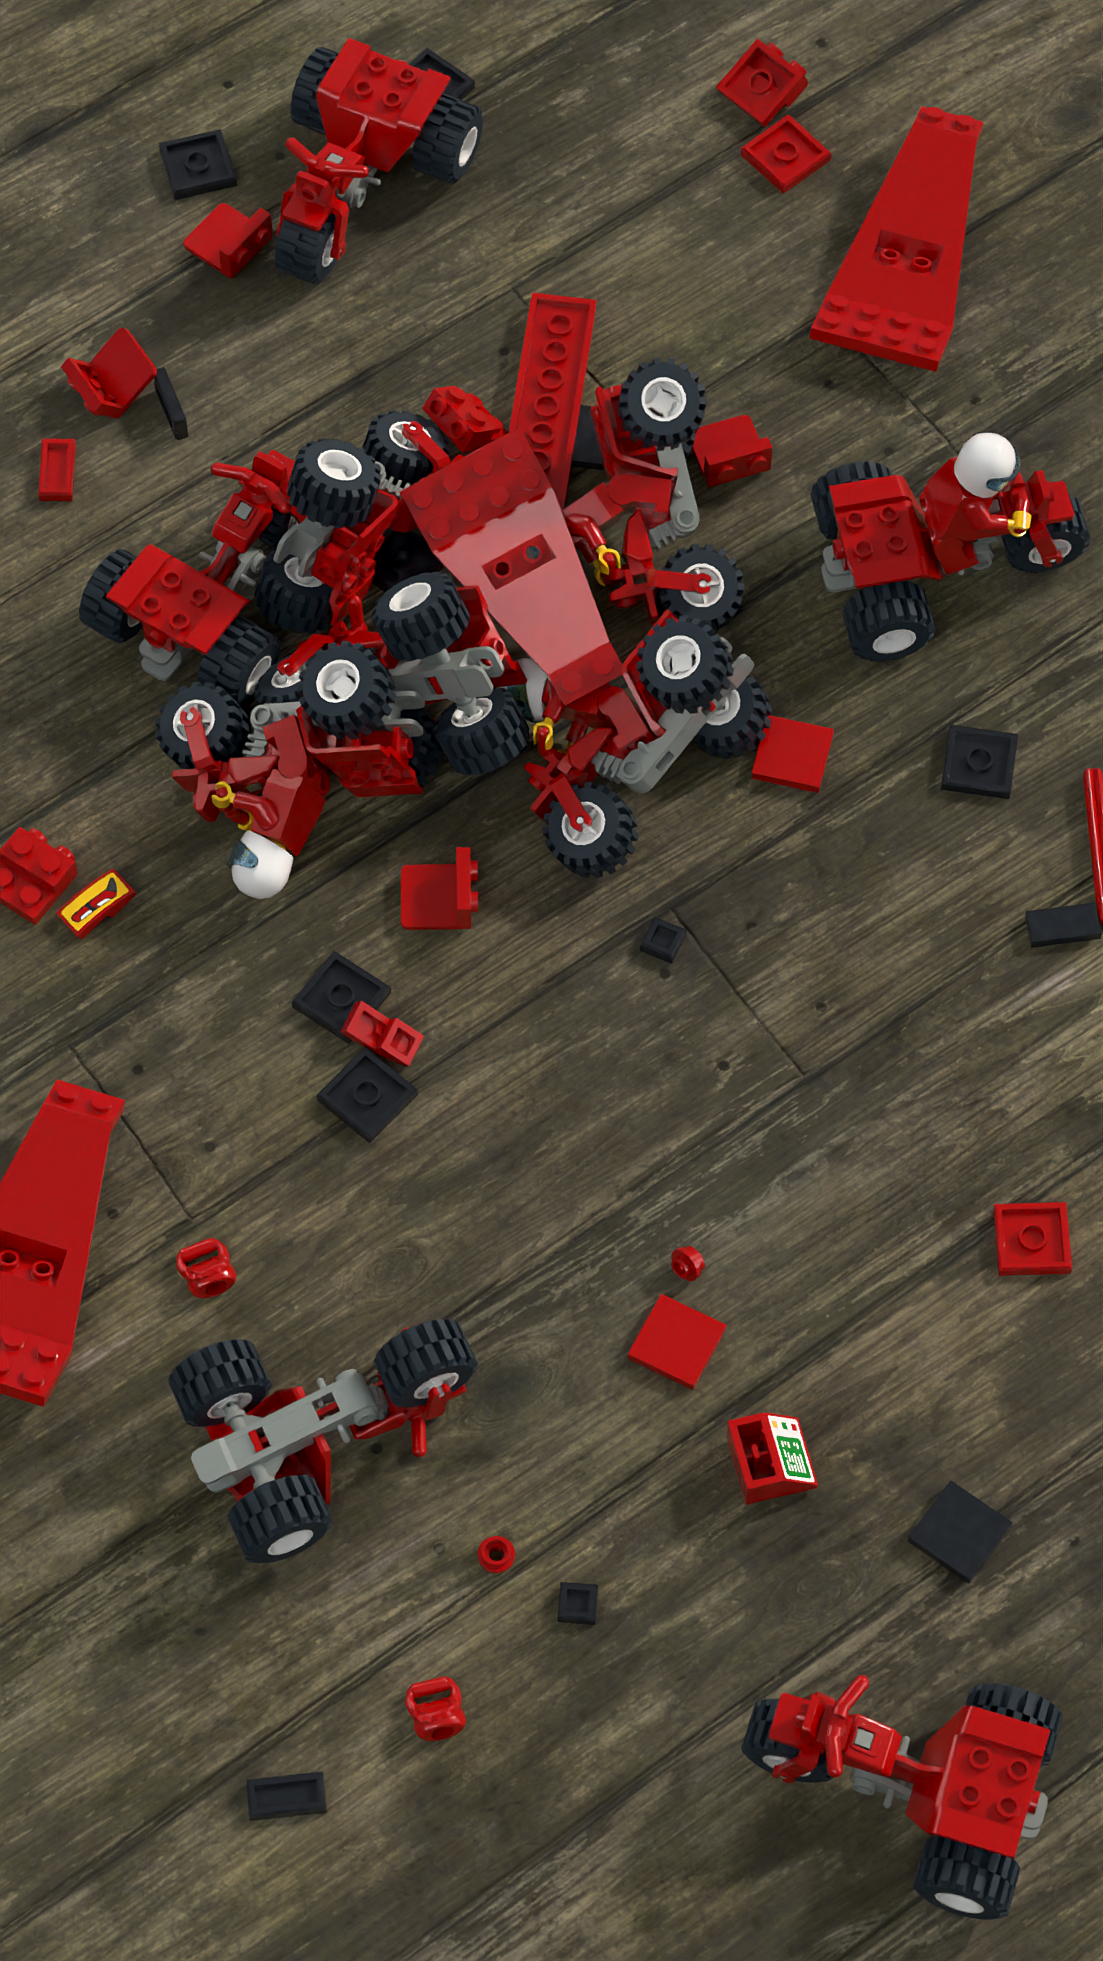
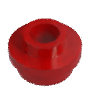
(687, 1263)
(492, 1544)

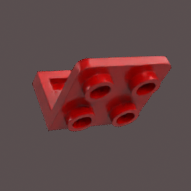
(229, 238)
(112, 376)
(731, 450)
(439, 894)

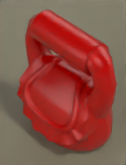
(210, 1276)
(437, 1718)

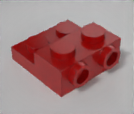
(763, 82)
(463, 418)
(33, 873)

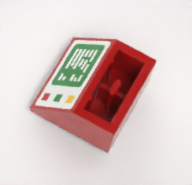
(769, 1456)

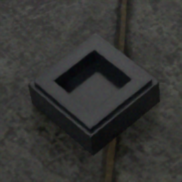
(663, 940)
(577, 1603)

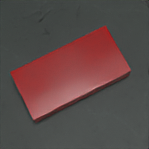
(57, 470)

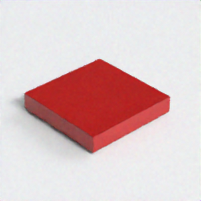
(785, 154)
(793, 754)
(1032, 1238)
(677, 1341)

